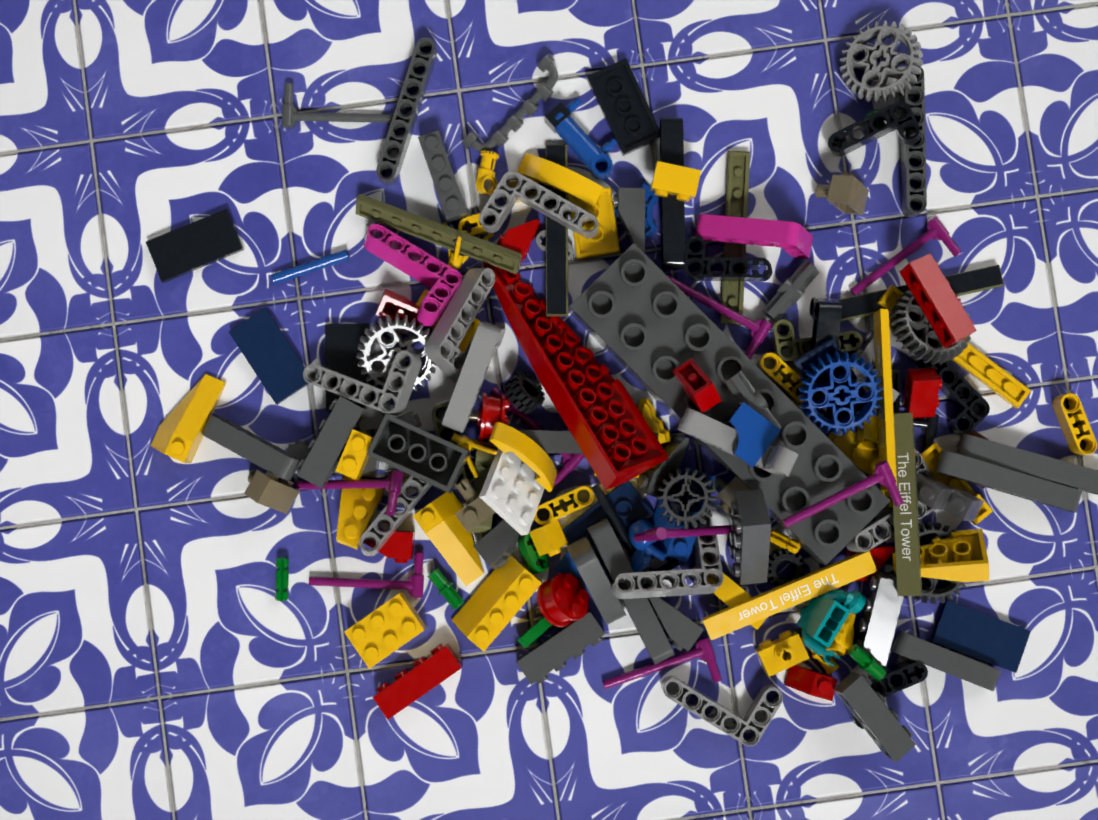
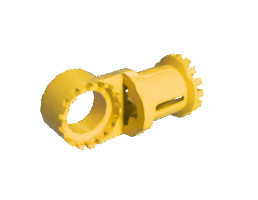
(486, 171)

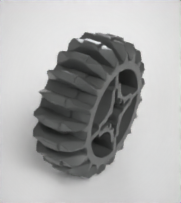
(686, 487)

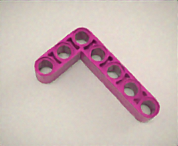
(784, 234)
(419, 265)

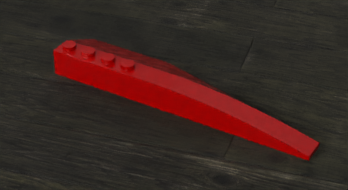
(583, 392)

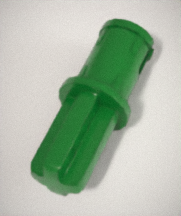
(446, 589)
(867, 662)

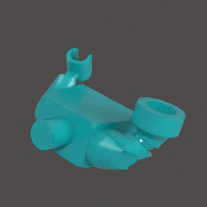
(825, 617)

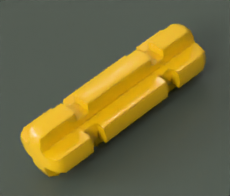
(784, 541)

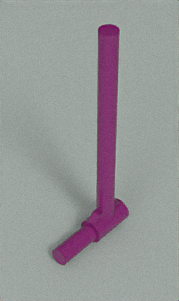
(935, 230)
(758, 329)
(570, 460)
(883, 475)
(392, 484)
(661, 533)
(414, 585)
(703, 651)

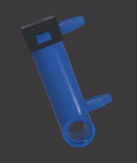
(562, 123)

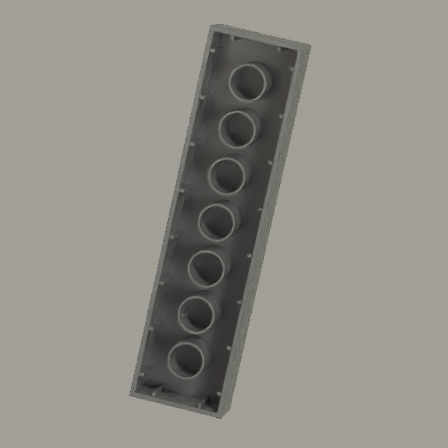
(657, 328)

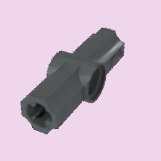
(790, 291)
(744, 392)

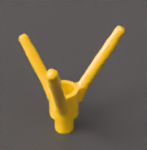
(457, 259)
(467, 443)

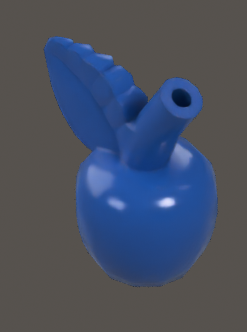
(645, 550)

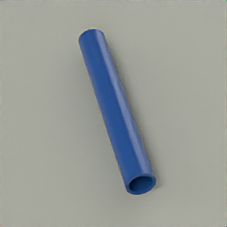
(310, 267)

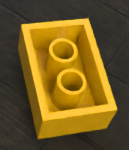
(385, 629)

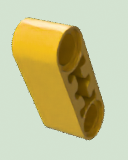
(776, 379)
(1083, 425)
(565, 497)

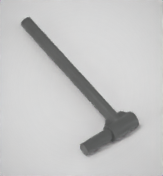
(291, 115)

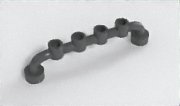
(529, 107)

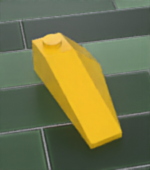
(182, 429)
(450, 536)
(955, 558)

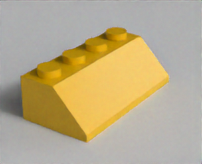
(496, 602)

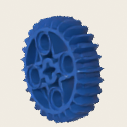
(849, 396)

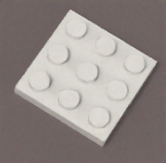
(512, 491)

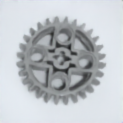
(877, 54)
(395, 344)

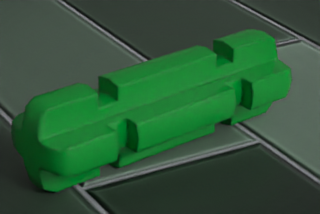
(281, 579)

